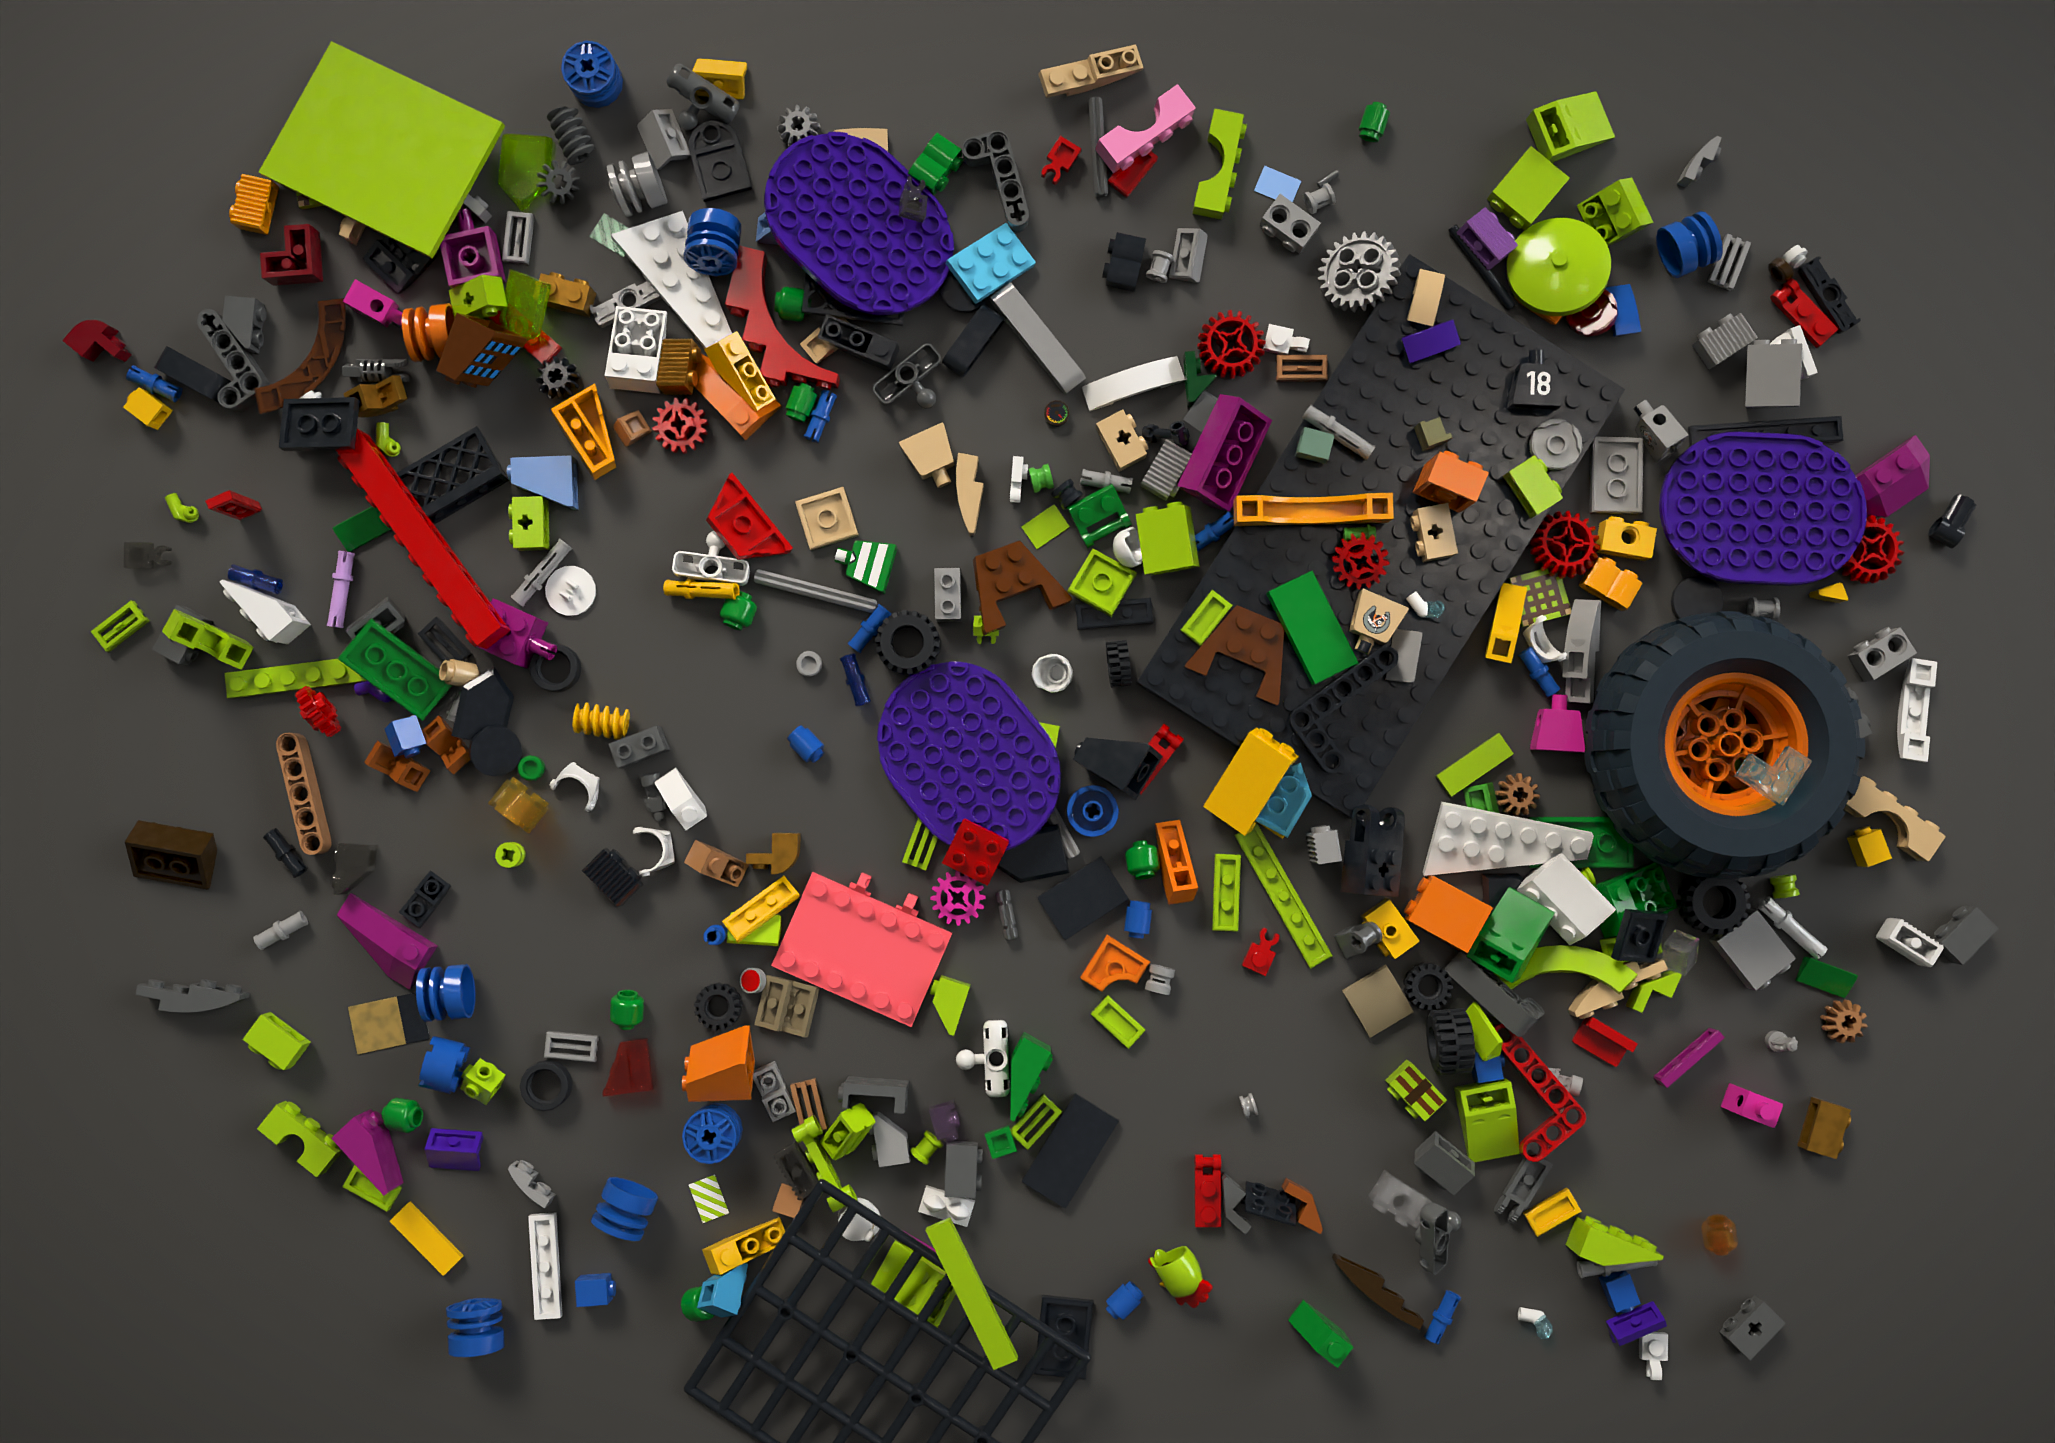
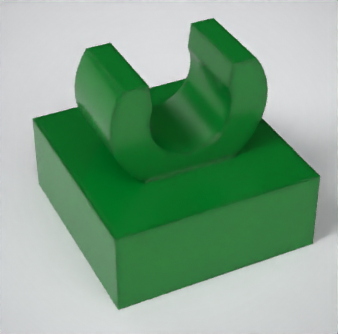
(1000, 1142)

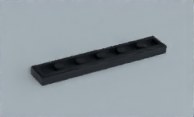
(1819, 428)

